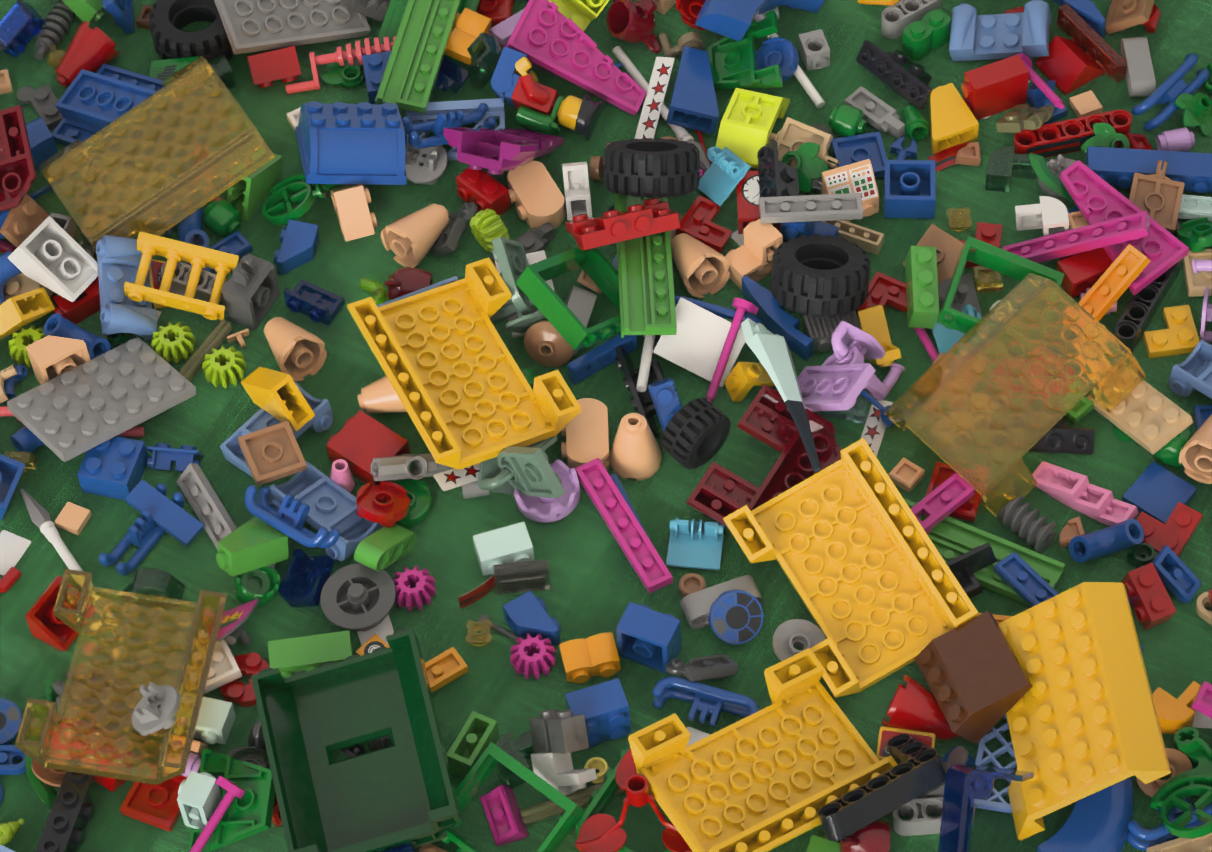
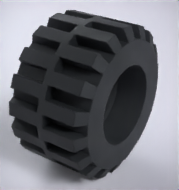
(695, 433)

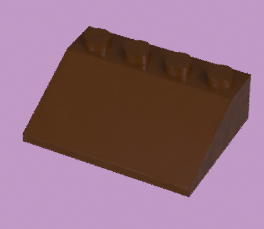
(973, 676)

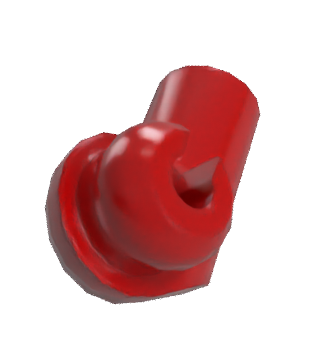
(9, 579)

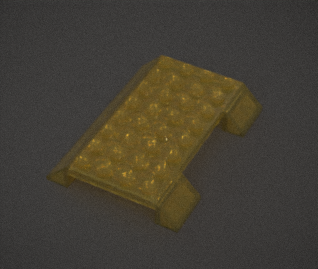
(158, 158)
(1012, 385)
(123, 645)

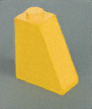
(950, 119)
(23, 310)
(278, 396)

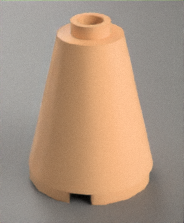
(415, 234)
(699, 265)
(295, 348)
(380, 397)
(635, 449)
(1197, 454)

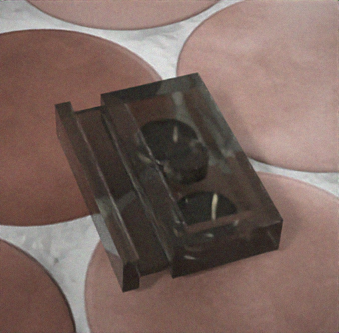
(522, 576)

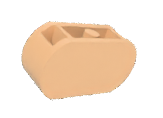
(536, 195)
(587, 435)

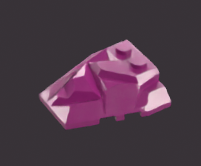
(501, 148)

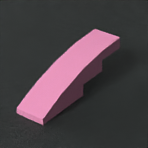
(1077, 493)

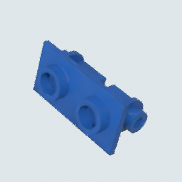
(164, 455)

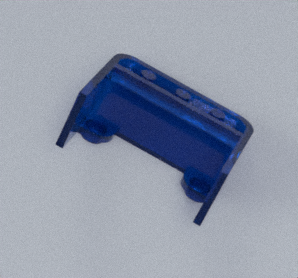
(963, 785)

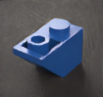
(297, 247)
(530, 616)

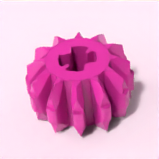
(414, 588)
(532, 656)

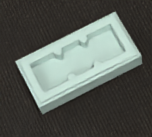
(1195, 207)

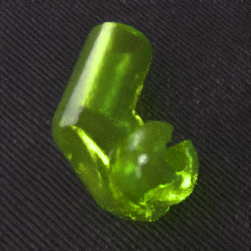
(376, 288)

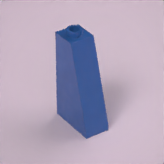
(694, 95)

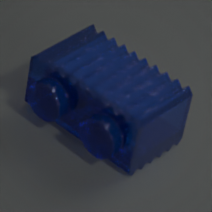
(19, 27)

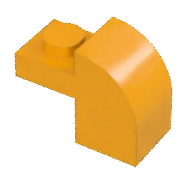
(1174, 712)

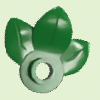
(345, 75)
(1196, 111)
(1105, 137)
(808, 164)

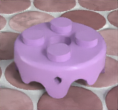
(552, 509)

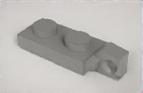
(877, 112)

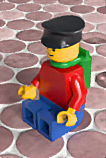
(537, 104)

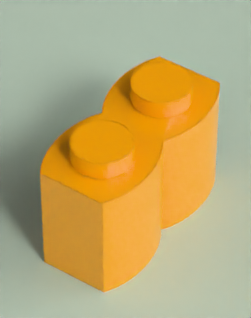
(467, 28)
(590, 657)

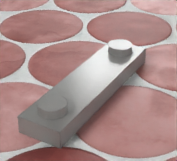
(810, 208)
(205, 503)

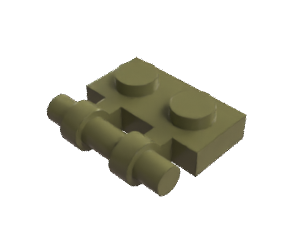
(1024, 117)

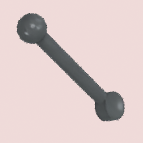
(500, 629)

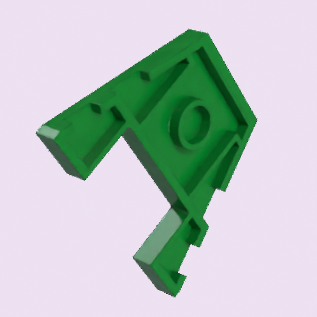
(735, 64)
(244, 815)

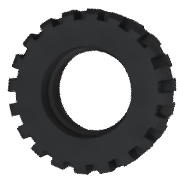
(171, 16)
(651, 167)
(820, 275)

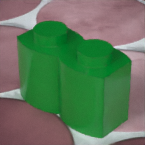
(926, 34)

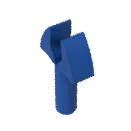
(910, 152)

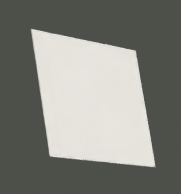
(698, 341)

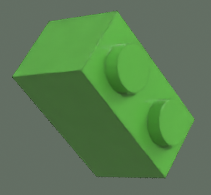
(471, 743)

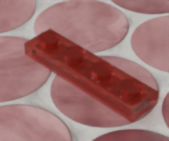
(1091, 43)

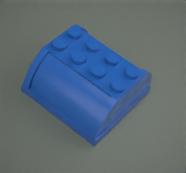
(351, 143)

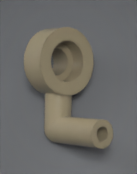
(689, 39)

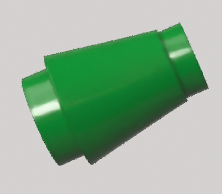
(915, 124)

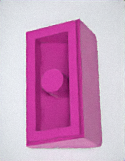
(503, 815)

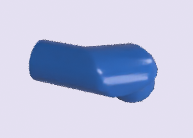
(9, 384)

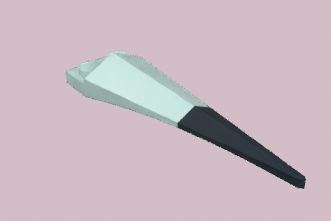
(778, 362)

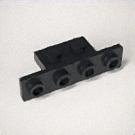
(897, 72)
(775, 176)
(641, 400)
(1066, 439)
(966, 565)
(68, 815)

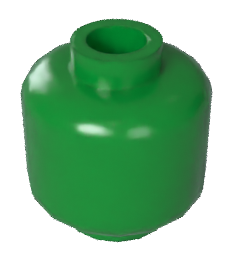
(847, 121)
(222, 217)

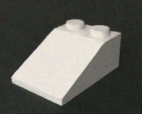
(55, 260)

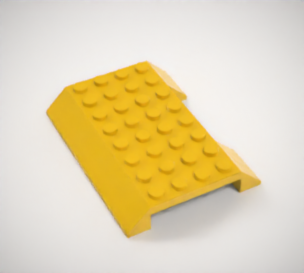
(458, 371)
(857, 568)
(1088, 706)
(762, 774)

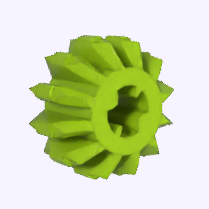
(486, 227)
(21, 341)
(173, 342)
(224, 366)

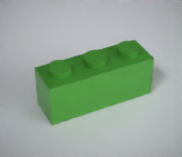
(921, 287)
(309, 651)

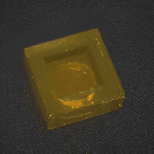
(986, 280)
(23, 457)

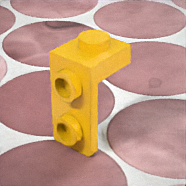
(873, 322)
(744, 377)

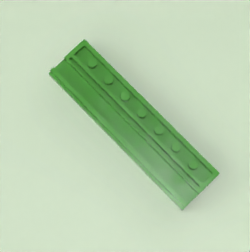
(417, 54)
(645, 280)
(957, 538)

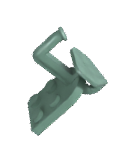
(512, 263)
(522, 470)

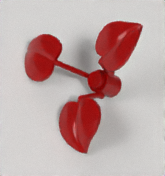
(602, 832)

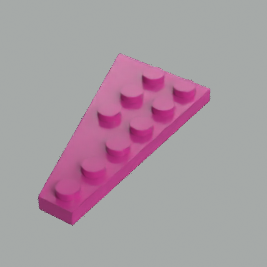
(571, 54)
(1102, 202)

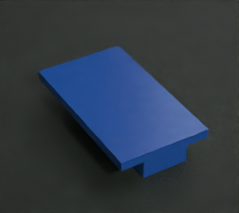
(100, 99)

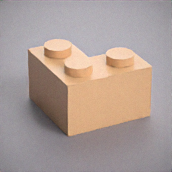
(352, 210)
(756, 254)

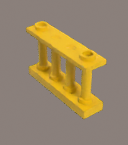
(175, 252)

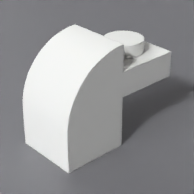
(576, 189)
(1048, 214)
(559, 772)

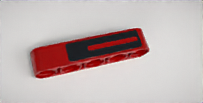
(1068, 135)

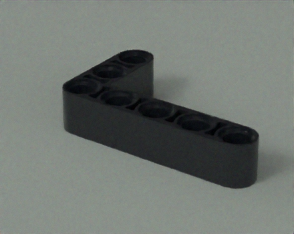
(1143, 308)
(916, 773)

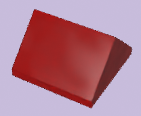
(1068, 65)
(45, 624)

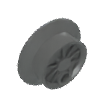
(357, 597)

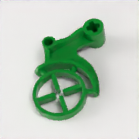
(283, 189)
(1187, 784)

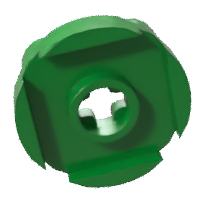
(1196, 234)
(419, 504)

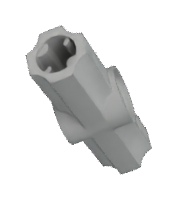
(398, 467)

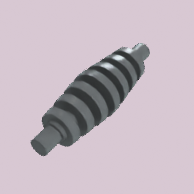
(55, 28)

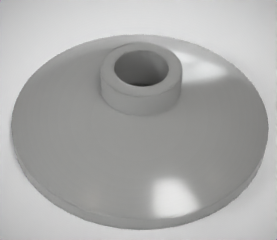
(795, 633)

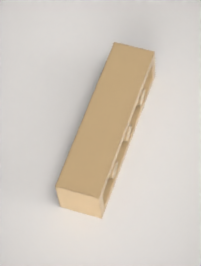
(865, 238)

